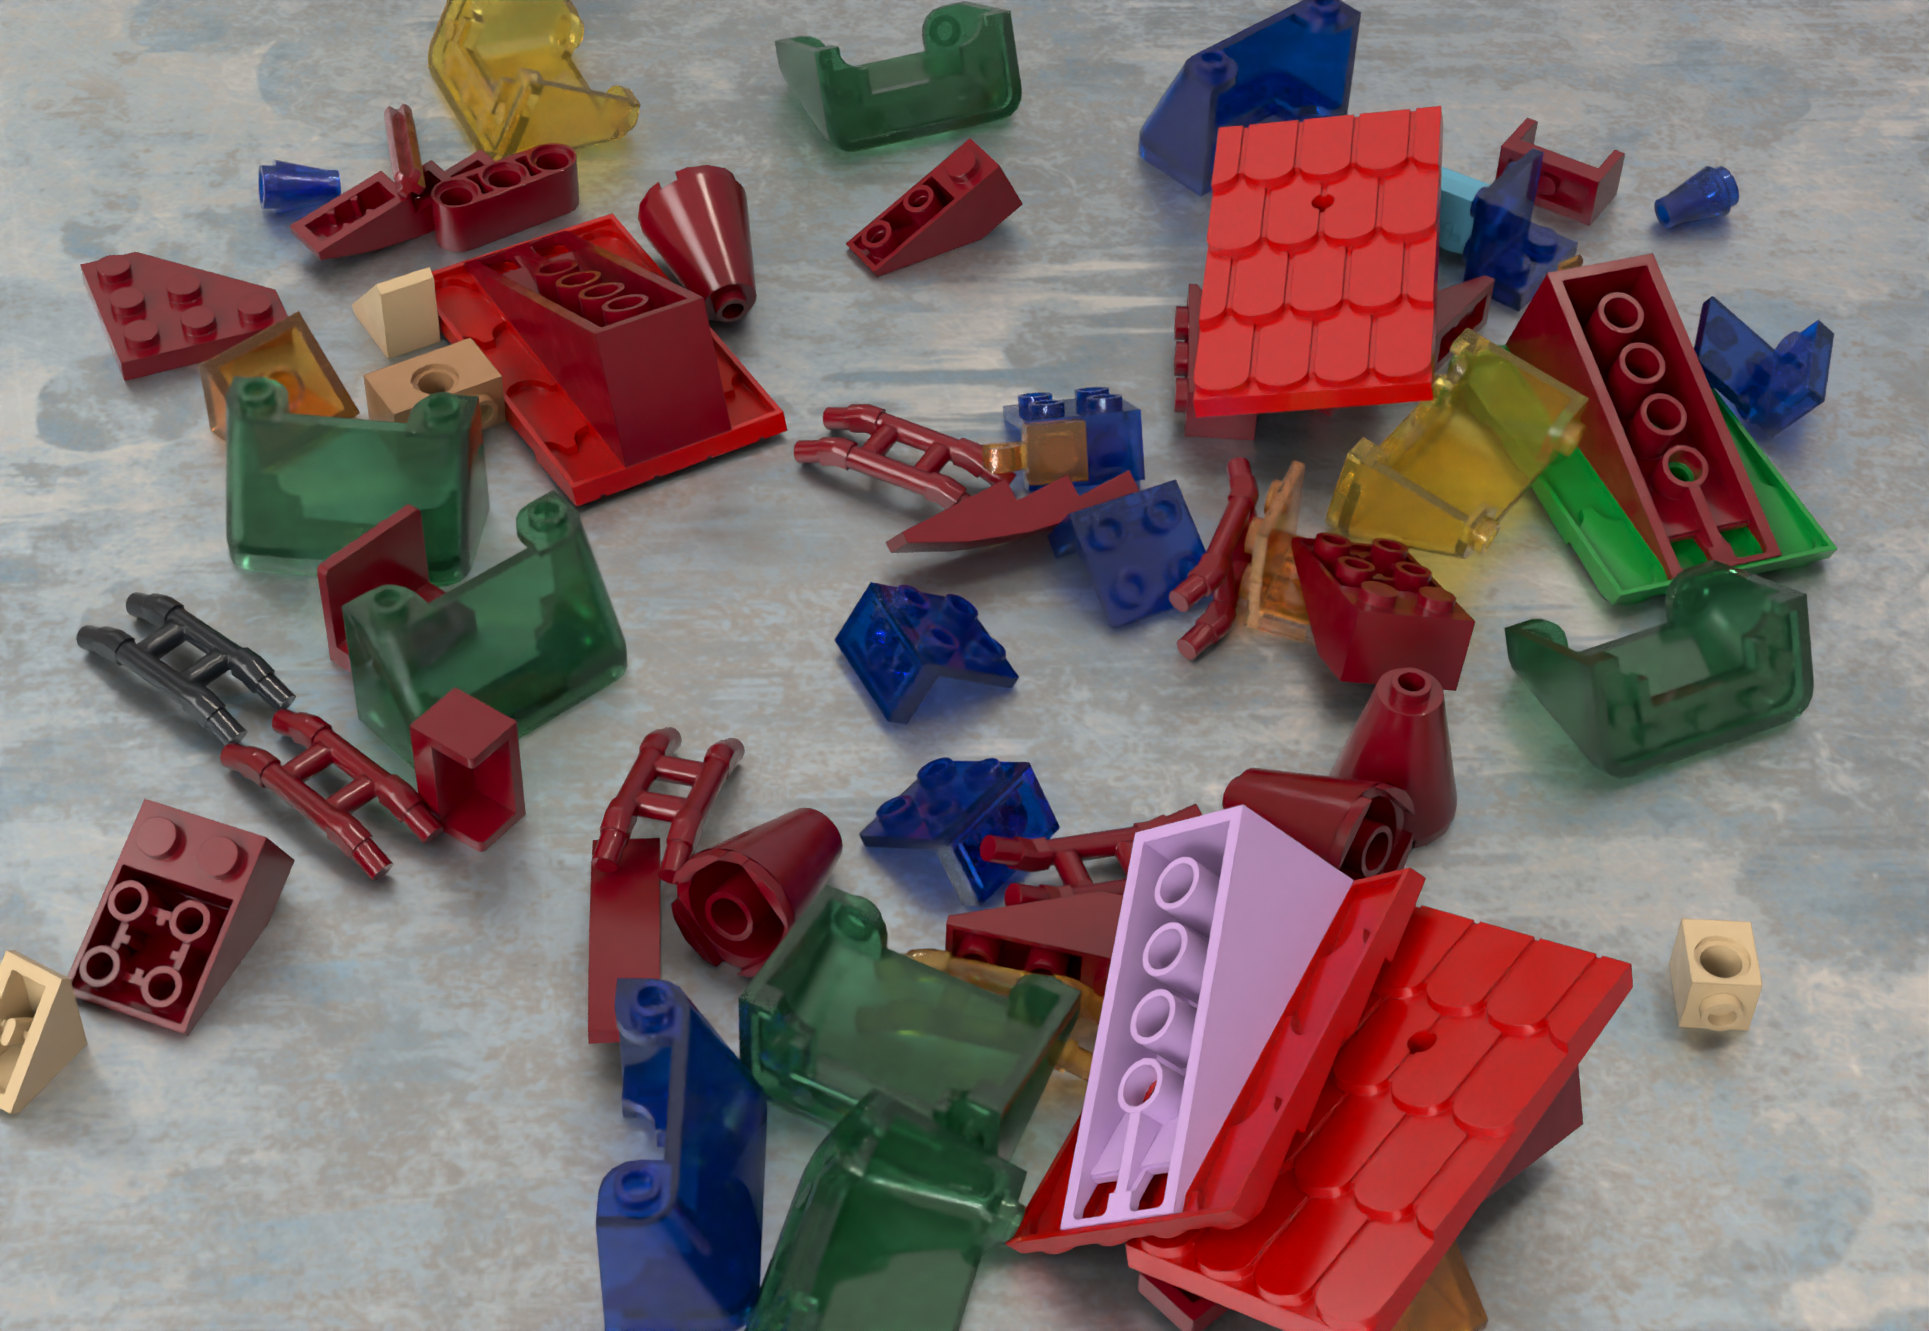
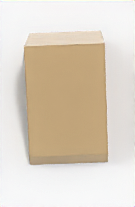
(401, 313)
(37, 1028)

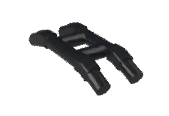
(190, 685)

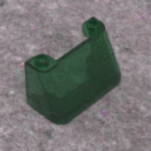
(956, 83)
(322, 481)
(516, 637)
(1711, 675)
(851, 1015)
(887, 1226)

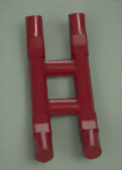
(885, 432)
(1221, 566)
(335, 812)
(685, 814)
(1067, 857)

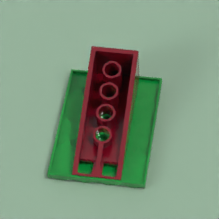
(1663, 458)

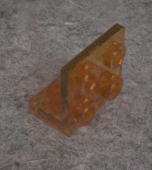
(1271, 579)

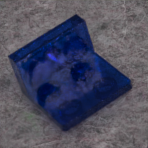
(1506, 241)
(1763, 382)
(1111, 429)
(1133, 550)
(909, 638)
(952, 812)

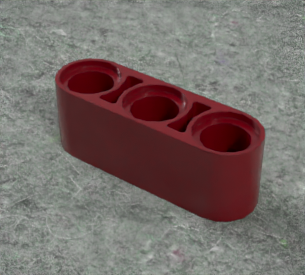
(505, 197)

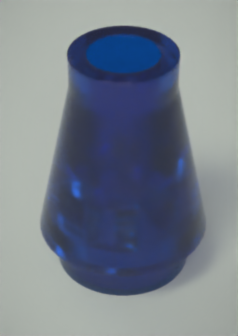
(295, 186)
(1701, 197)

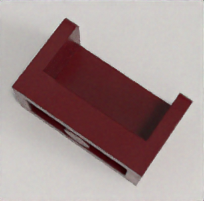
(1565, 183)
(469, 768)

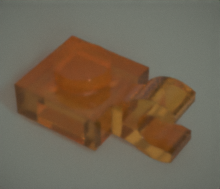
(1045, 453)

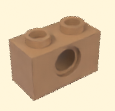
(450, 369)

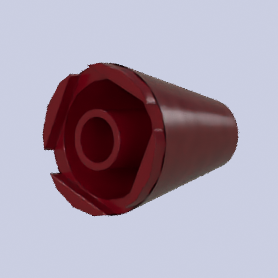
(704, 237)
(1406, 743)
(1340, 819)
(754, 887)

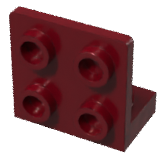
(382, 556)

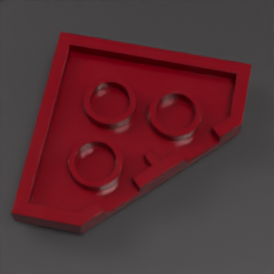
(172, 313)

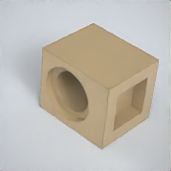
(1715, 974)

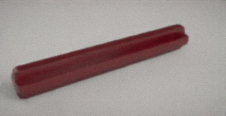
(404, 151)

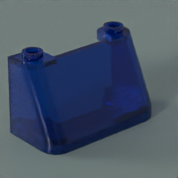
(1276, 67)
(687, 1229)

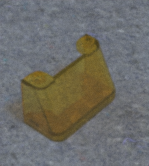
(515, 81)
(1459, 458)

